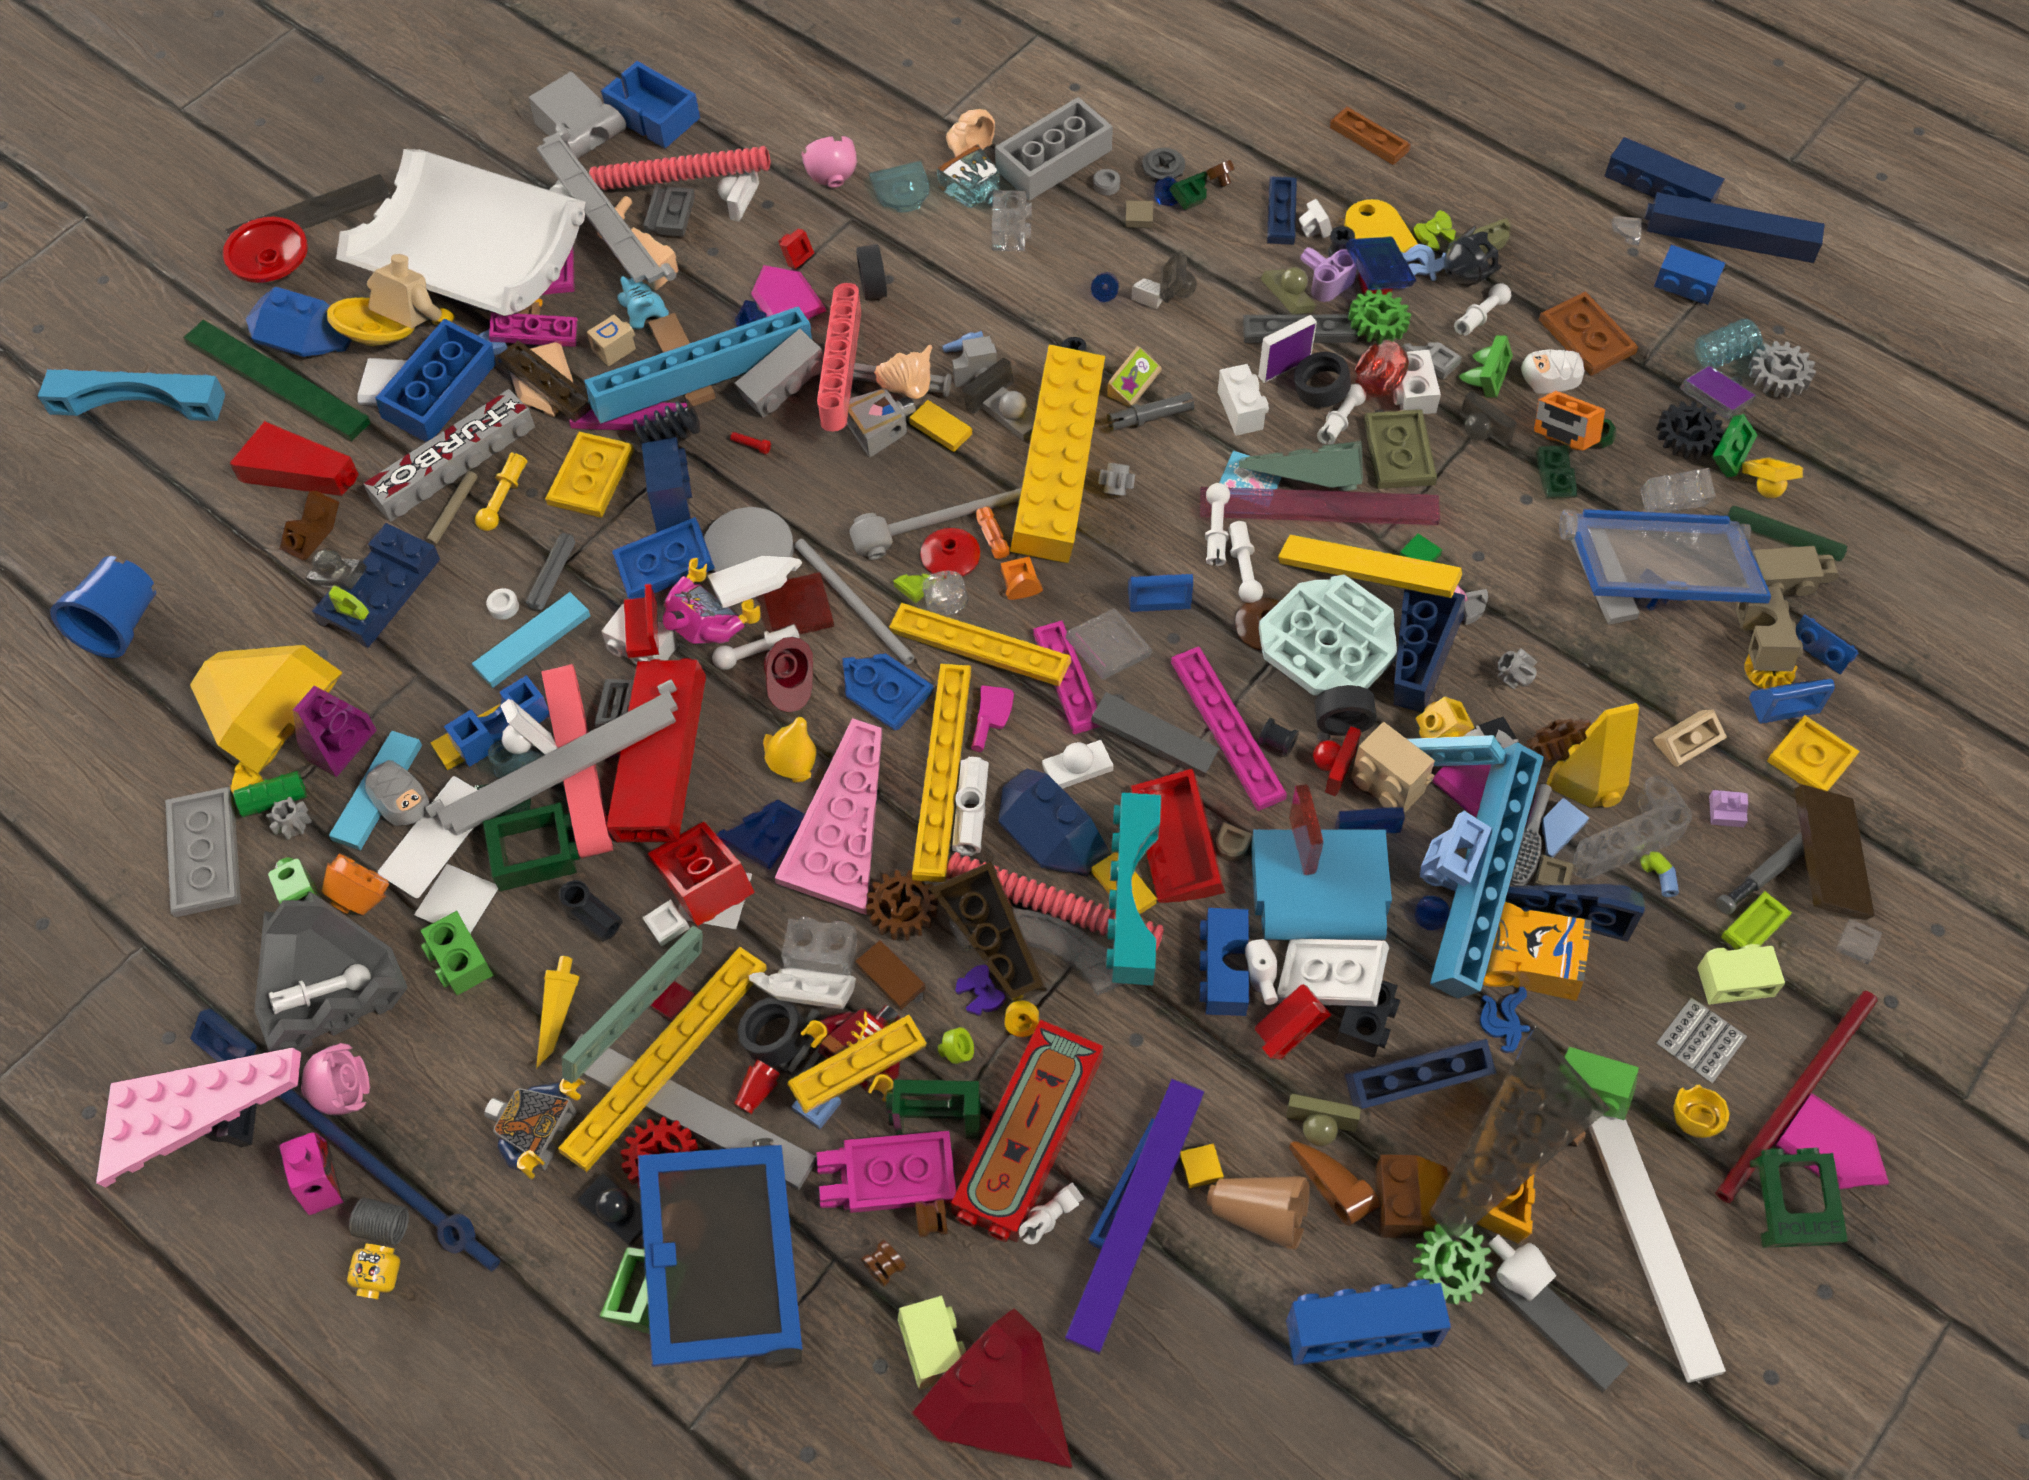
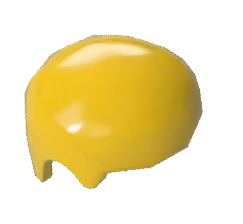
(1700, 1112)

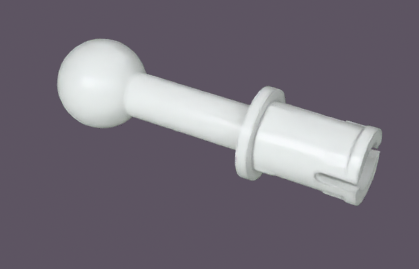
(1477, 314)
(1337, 420)
(1217, 496)
(1250, 589)
(726, 657)
(354, 978)

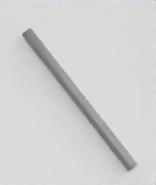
(953, 512)
(854, 601)

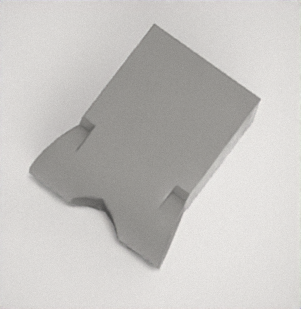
(579, 110)

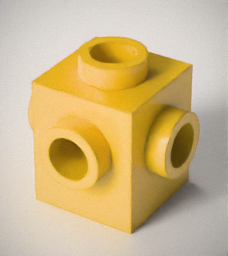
(1444, 719)

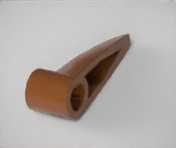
(1338, 1186)

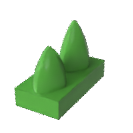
(1496, 363)

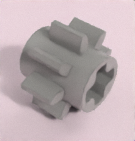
(1116, 478)
(1517, 668)
(289, 818)

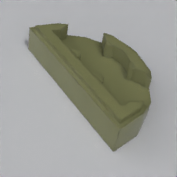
(1497, 234)

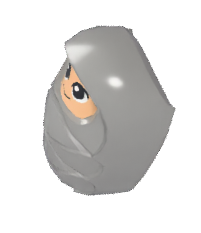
(396, 794)

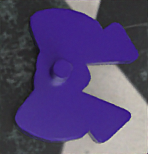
(987, 998)

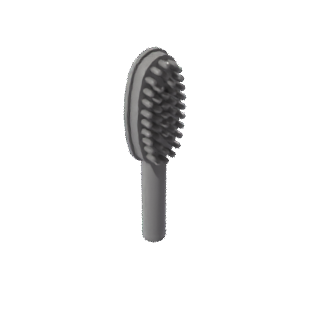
(1530, 846)

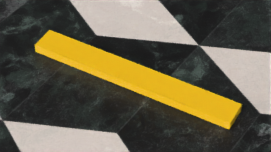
(942, 774)
(661, 1060)

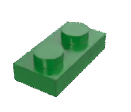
(1734, 445)

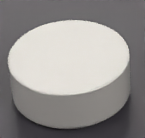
(502, 604)

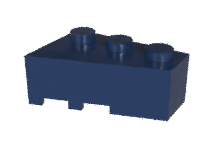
(667, 482)

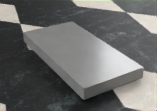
(202, 852)

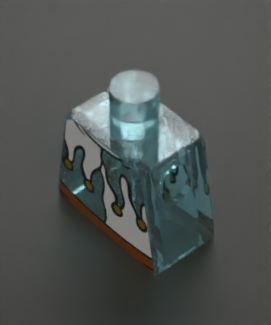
(969, 177)

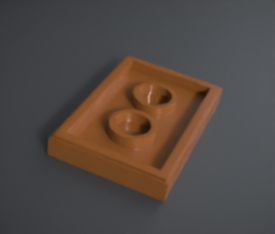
(1589, 331)

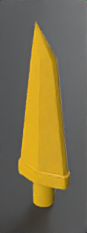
(557, 996)

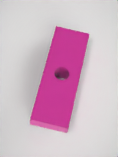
(519, 327)

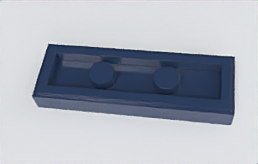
(1282, 210)

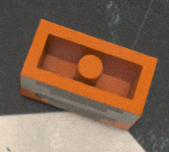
(1569, 420)

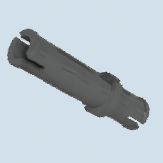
(1138, 414)

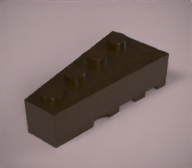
(989, 923)

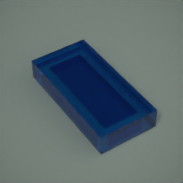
(1372, 819)

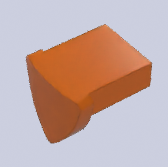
(1020, 578)

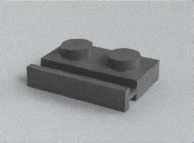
(669, 211)

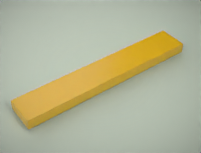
(1371, 565)
(980, 644)

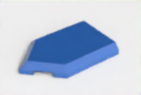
(885, 688)

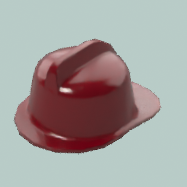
(789, 674)

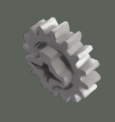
(1781, 369)

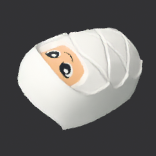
(1553, 370)

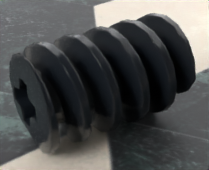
(670, 426)

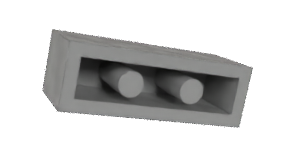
(781, 373)

